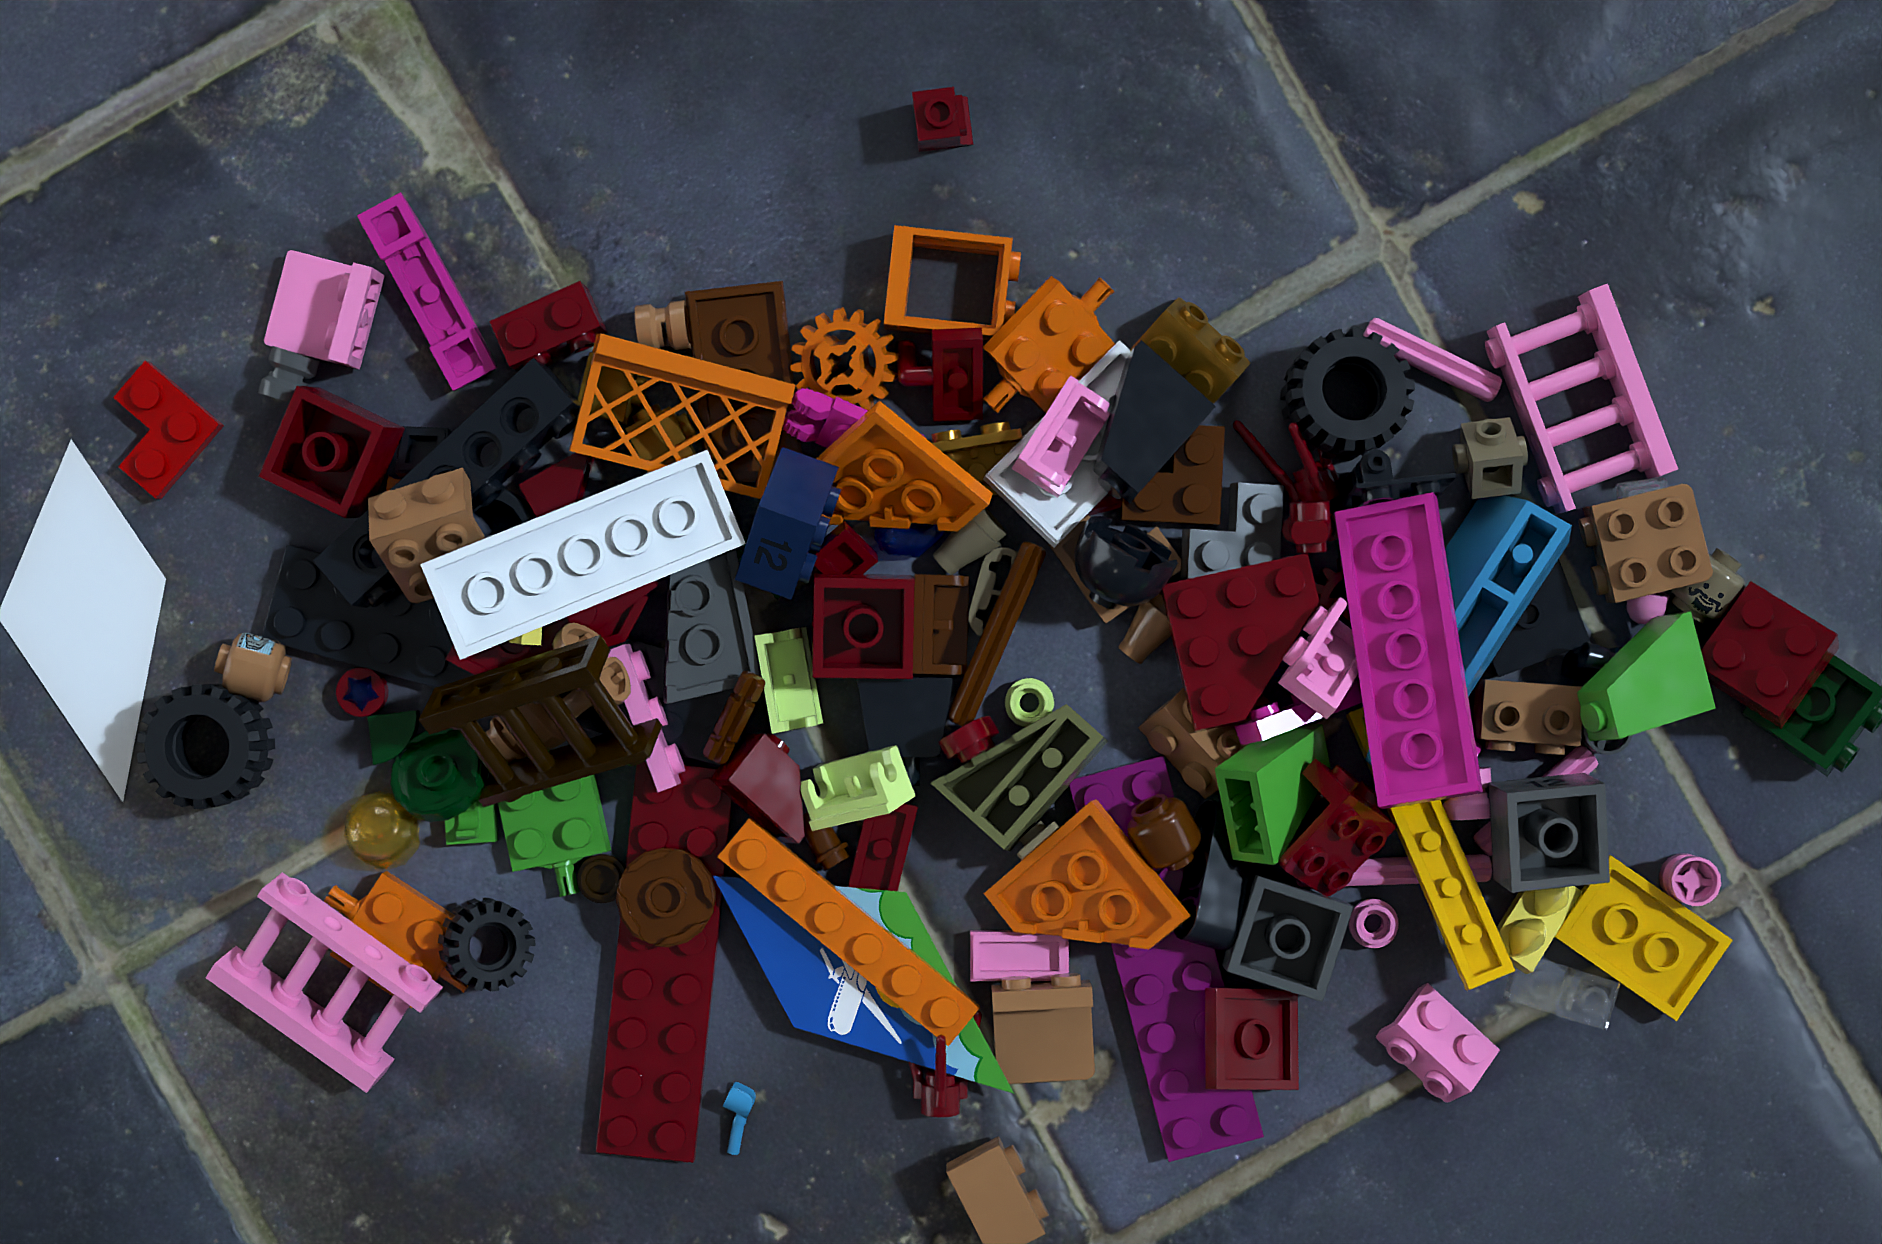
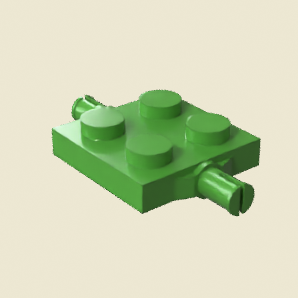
(556, 829)

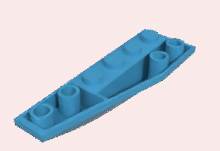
(1496, 571)

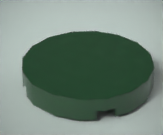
(438, 776)

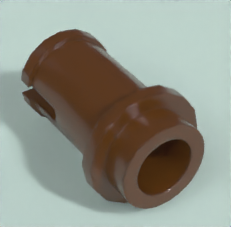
(824, 845)

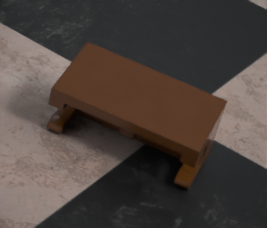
(940, 624)

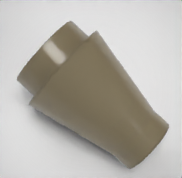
(970, 542)

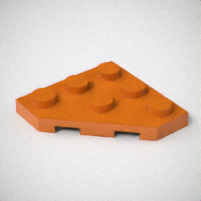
(899, 477)
(1088, 887)

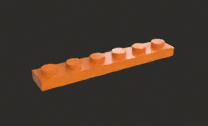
(848, 931)

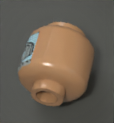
(253, 667)

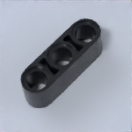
(1213, 885)

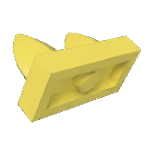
(1534, 922)

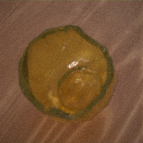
(381, 831)

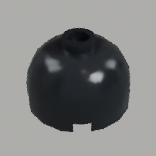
(1120, 565)

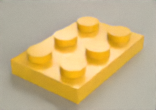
(1643, 939)

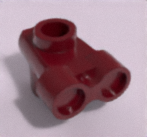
(1310, 526)

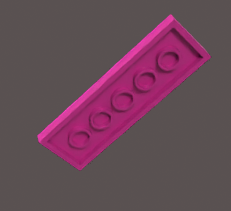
(1408, 652)

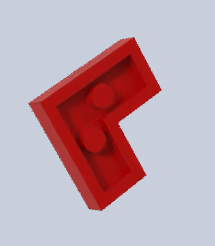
(176, 433)

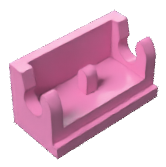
(1063, 437)

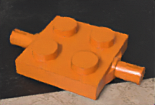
(1047, 343)
(401, 921)

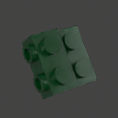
(1829, 718)

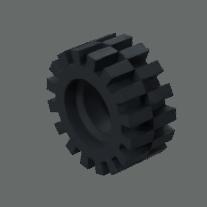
(514, 953)

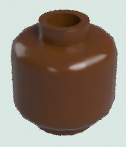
(1164, 832)

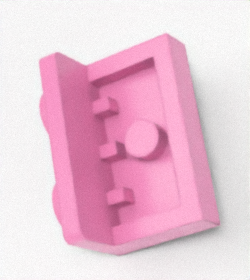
(1324, 663)
(1438, 1045)

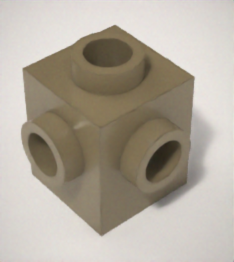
(1490, 457)

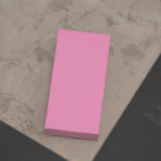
(1008, 954)

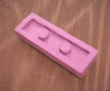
(665, 760)

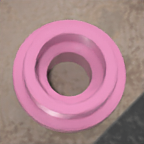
(1386, 931)

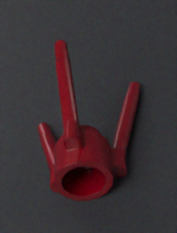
(1313, 481)
(940, 1091)

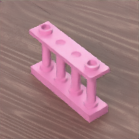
(1612, 361)
(298, 1016)

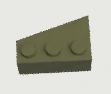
(1022, 776)

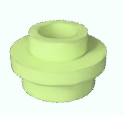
(1024, 686)

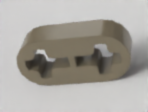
(985, 586)

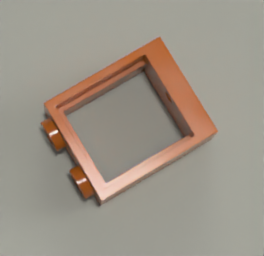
(900, 270)

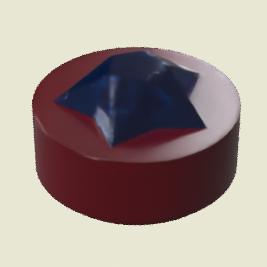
(362, 692)

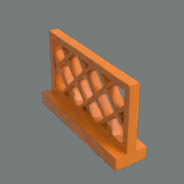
(692, 374)

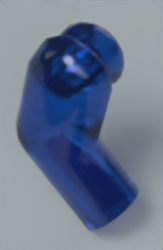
(909, 541)

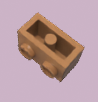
(1527, 713)
(996, 1196)

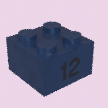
(789, 524)

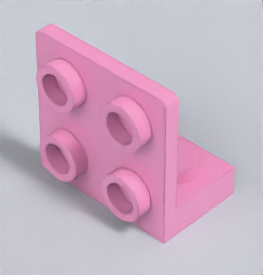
(324, 309)

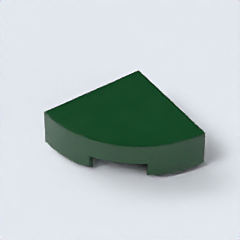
(391, 734)

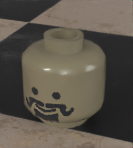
(1715, 596)

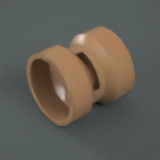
(651, 326)

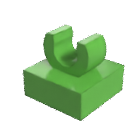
(474, 825)

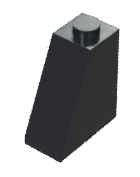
(1147, 423)

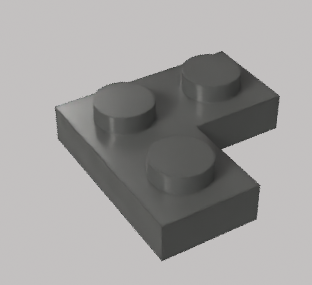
(1250, 538)

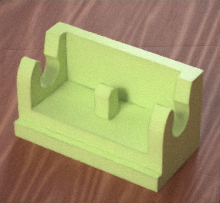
(788, 678)
(857, 788)

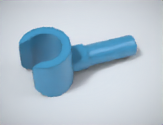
(740, 1102)

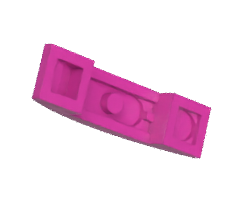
(428, 291)

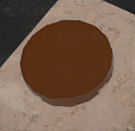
(666, 896)

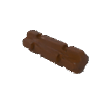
(734, 717)

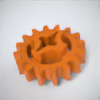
(829, 349)

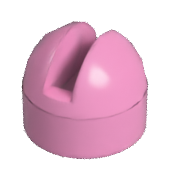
(1647, 607)

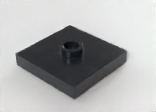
(1544, 629)

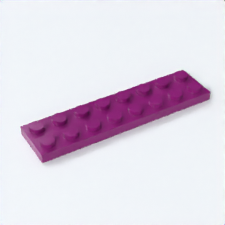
(1167, 996)

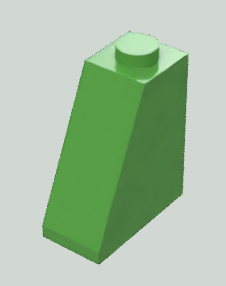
(1648, 682)
(1267, 793)

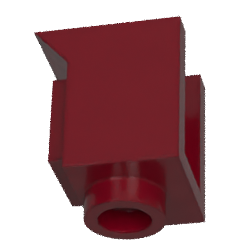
(941, 119)

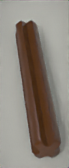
(996, 634)

